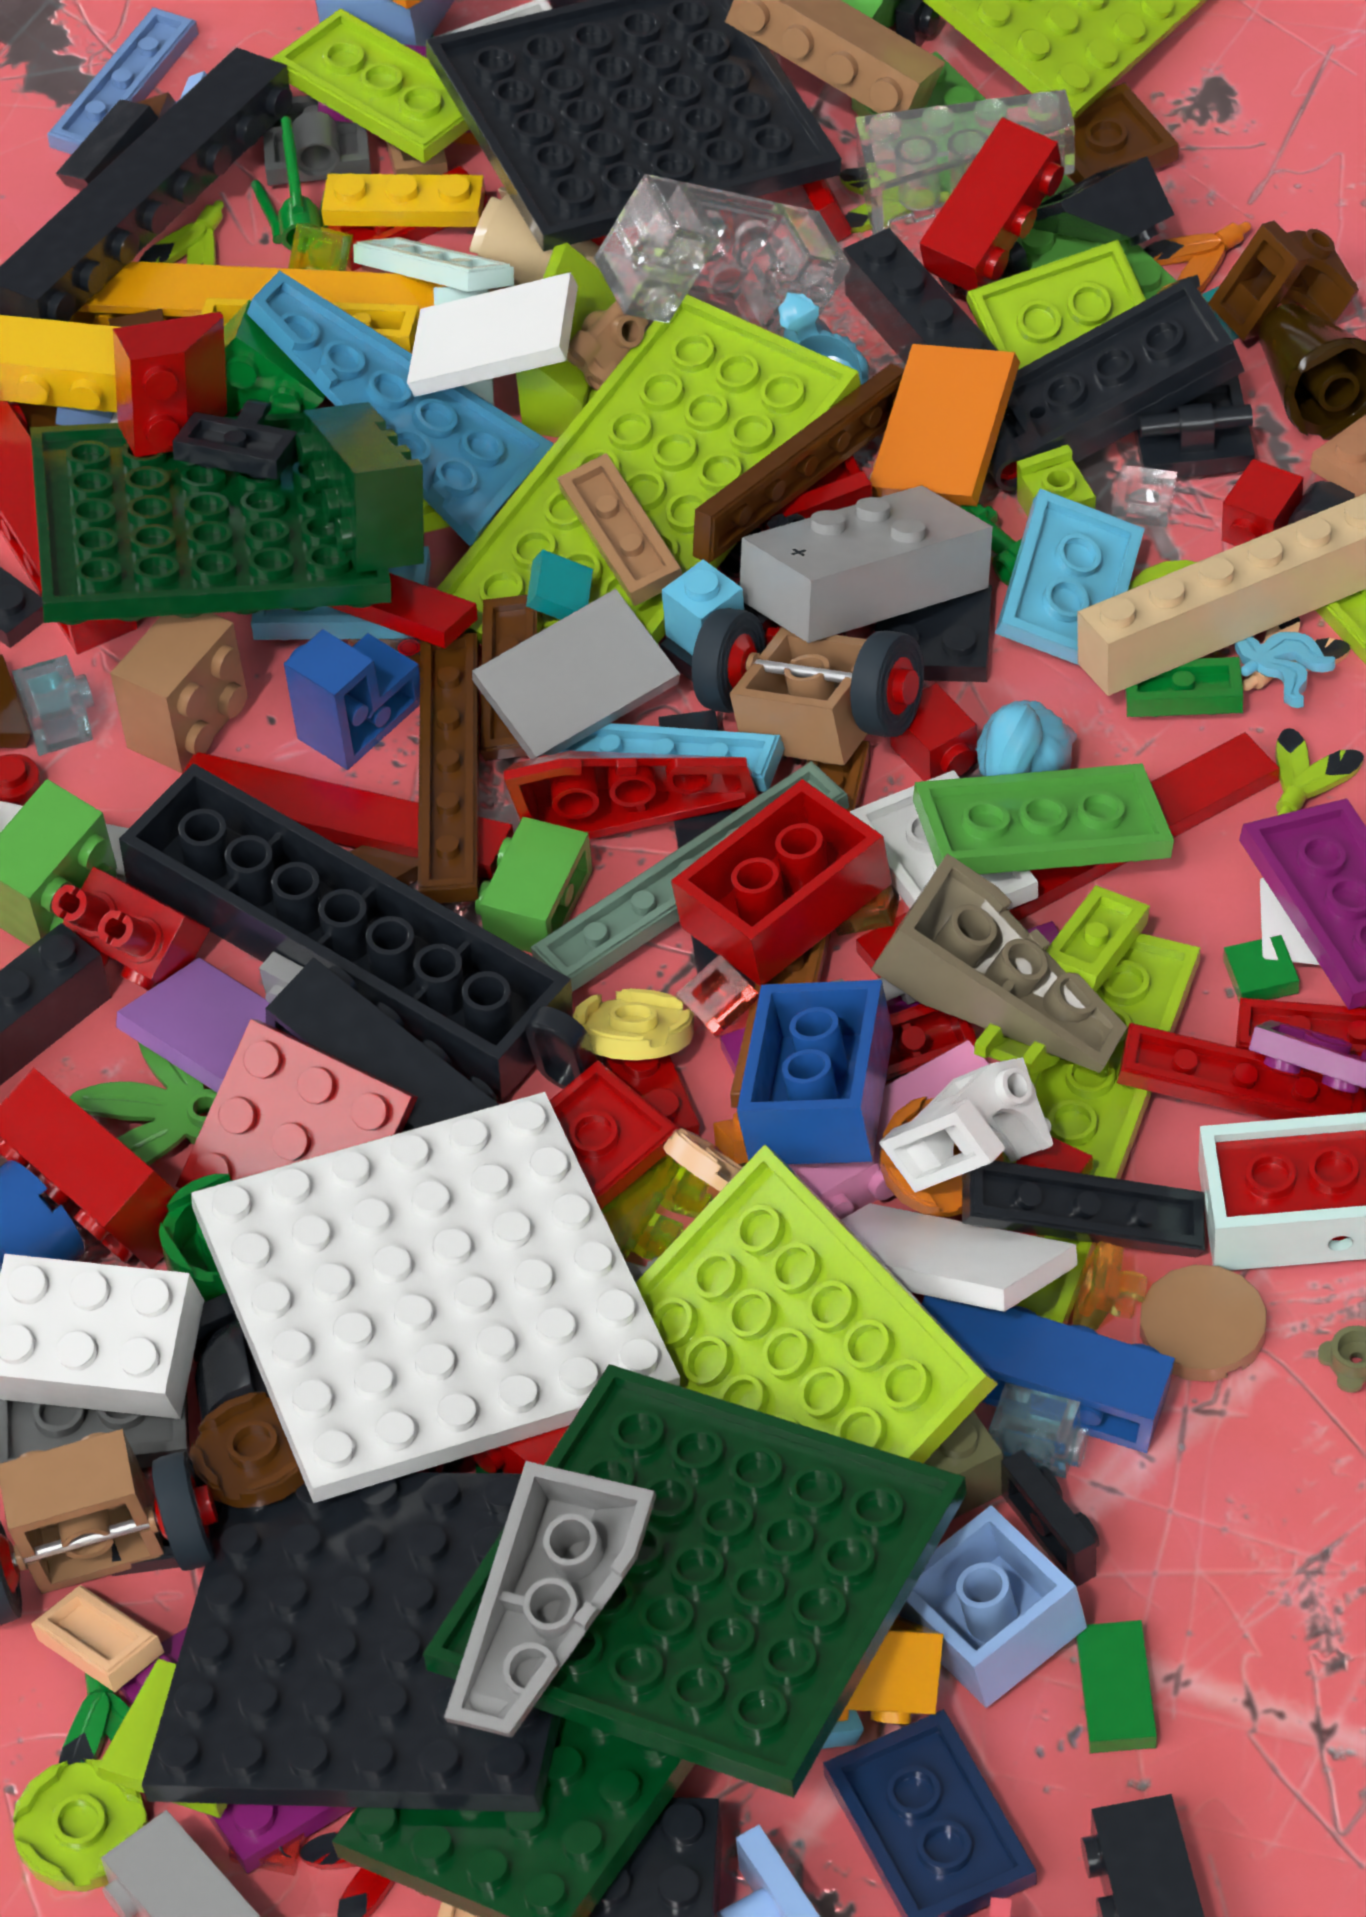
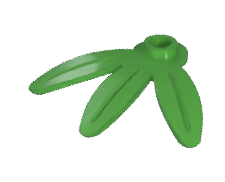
(171, 1110)

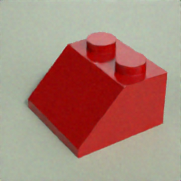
(166, 376)

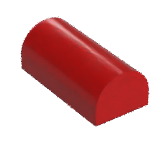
(923, 1035)

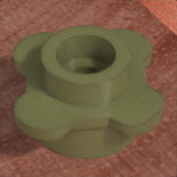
(1346, 1344)

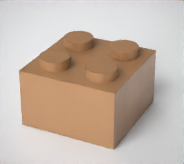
(179, 687)

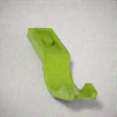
(1086, 945)

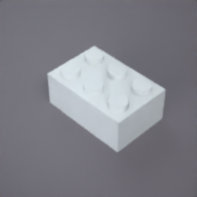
(96, 1335)

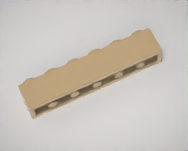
(1224, 598)

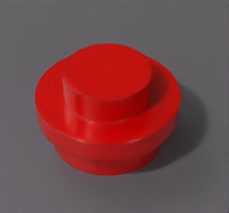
(17, 778)

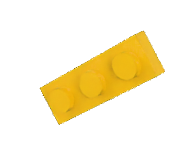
(403, 200)

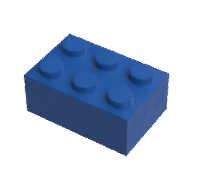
(816, 1071)

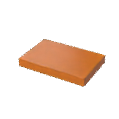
(945, 422)

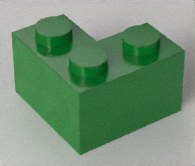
(263, 371)

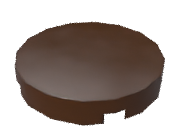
(245, 1453)

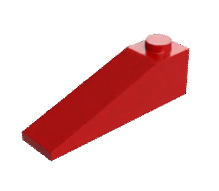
(626, 790)

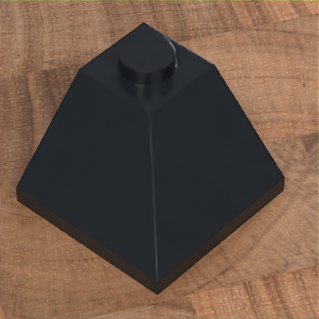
(1109, 206)

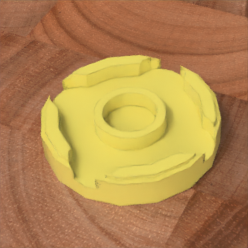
(636, 1024)

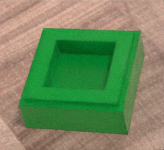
(1261, 977)

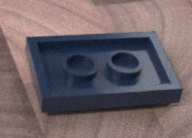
(929, 1821)

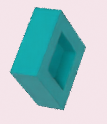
(558, 585)

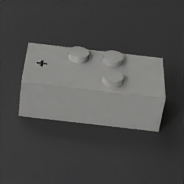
(865, 563)

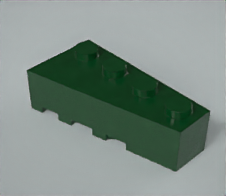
(365, 485)

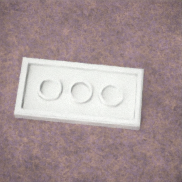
(959, 1259)

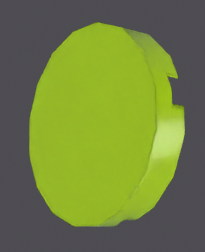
(71, 1821)

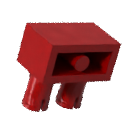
(130, 927)

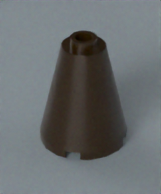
(1315, 370)

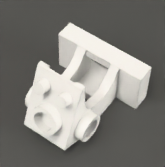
(981, 1114)

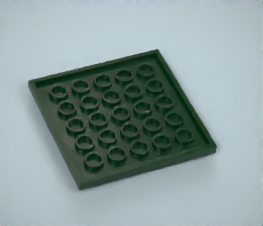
(179, 537)
(753, 1585)

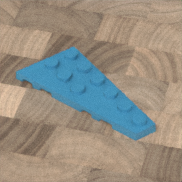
(467, 446)

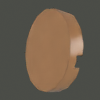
(1204, 1321)

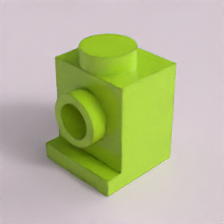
(1054, 473)

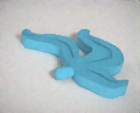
(1276, 657)

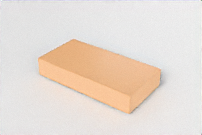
(97, 1638)

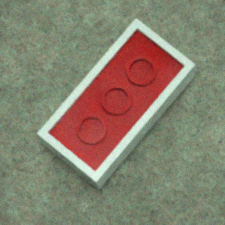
(1285, 1191)

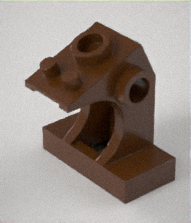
(1284, 271)

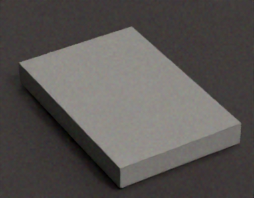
(575, 676)

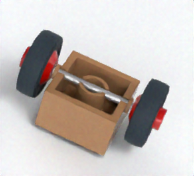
(813, 693)
(80, 1496)

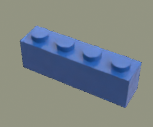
(1114, 1381)

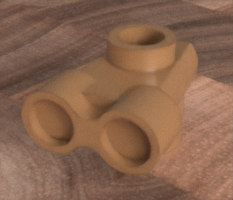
(604, 342)

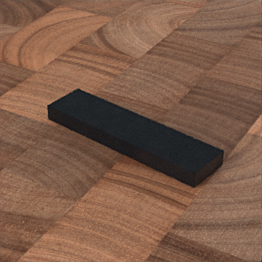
(1084, 1208)

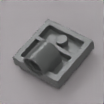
(320, 145)

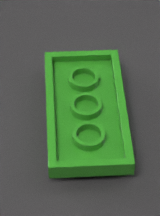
(1044, 819)

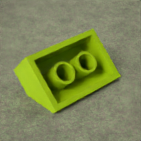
(558, 392)

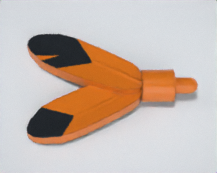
(1202, 251)

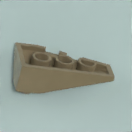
(981, 965)

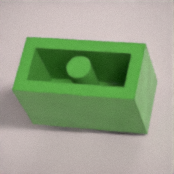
(535, 882)

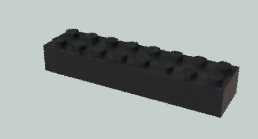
(302, 896)

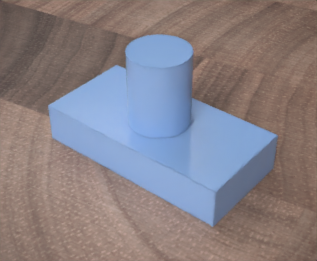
(772, 1883)

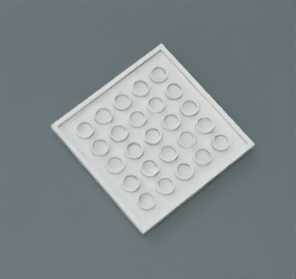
(428, 1293)

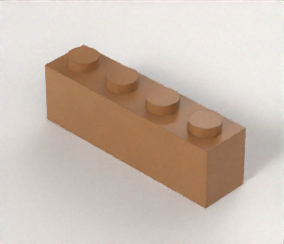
(843, 50)

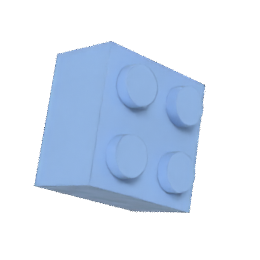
(995, 1604)

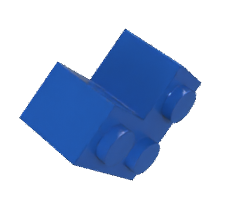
(349, 695)

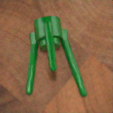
(297, 207)

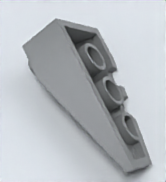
(551, 1576)

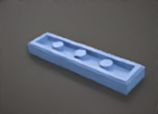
(126, 76)

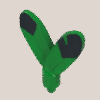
(97, 1716)

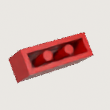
(992, 206)

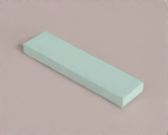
(433, 264)

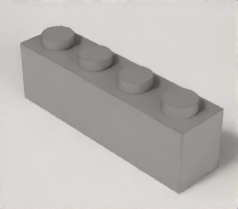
(168, 1875)

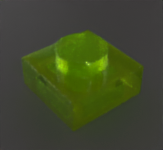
(319, 248)

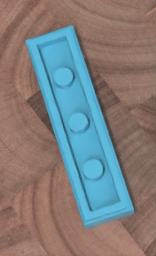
(761, 750)

